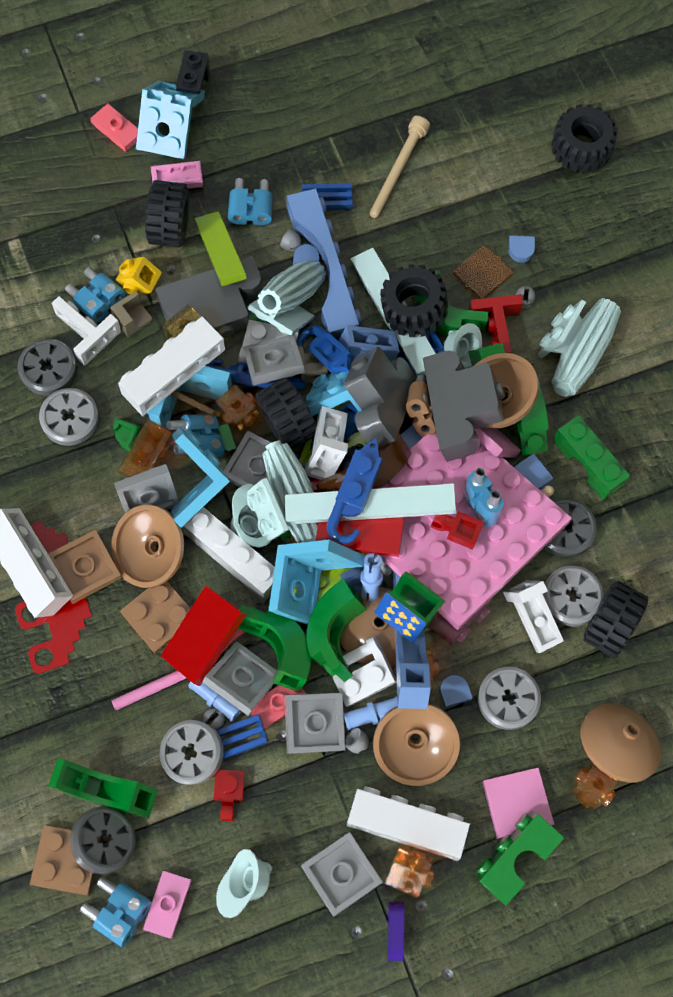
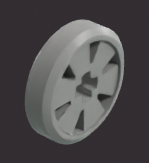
(68, 402)
(587, 589)
(501, 713)
(208, 749)

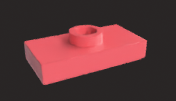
(115, 127)
(273, 705)

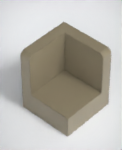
(131, 314)
(312, 367)

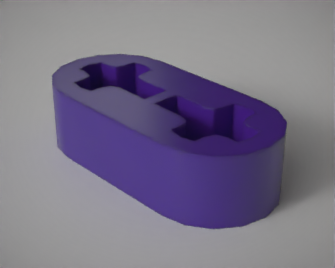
(395, 943)

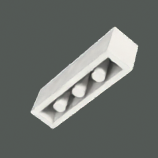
(171, 365)
(231, 552)
(30, 565)
(408, 824)

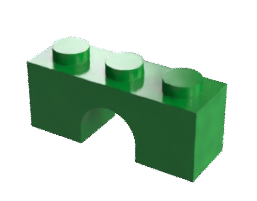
(603, 470)
(499, 873)

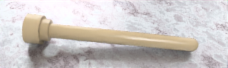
(417, 128)

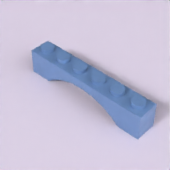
(308, 219)
(411, 669)

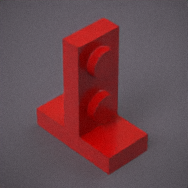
(497, 310)

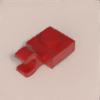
(462, 529)
(228, 789)

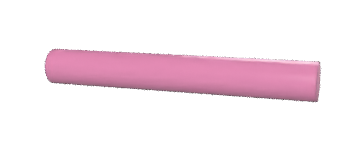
(147, 690)

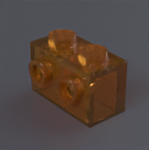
(145, 449)

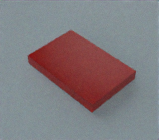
(375, 536)
(203, 635)

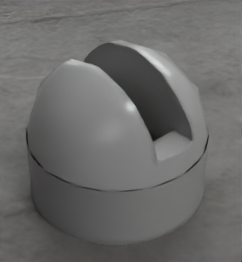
(290, 241)
(531, 296)
(218, 723)
(356, 741)

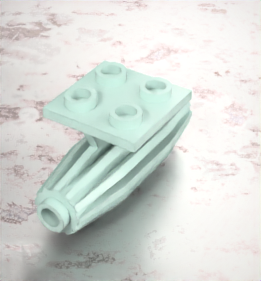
(283, 294)
(579, 342)
(268, 498)

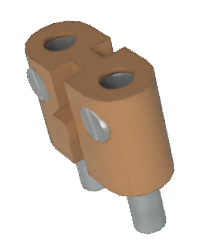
(420, 407)

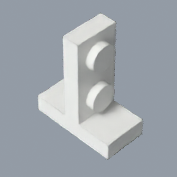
(94, 337)
(328, 444)
(535, 614)

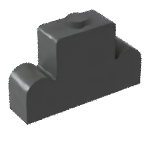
(217, 304)
(381, 393)
(461, 402)

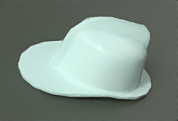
(462, 341)
(244, 520)
(243, 882)

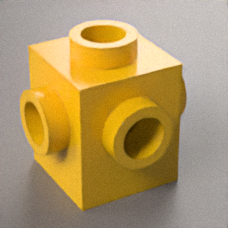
(138, 275)

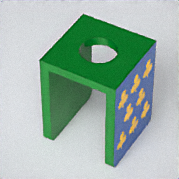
(409, 607)

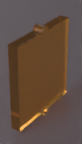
(483, 272)
(197, 403)

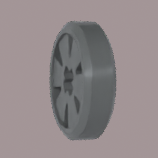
(46, 352)
(581, 533)
(114, 853)

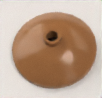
(519, 384)
(136, 541)
(363, 628)
(621, 742)
(419, 760)

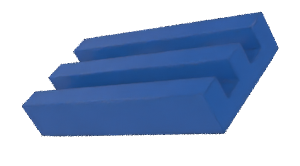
(333, 191)
(240, 725)

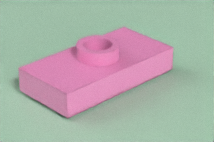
(180, 172)
(167, 904)

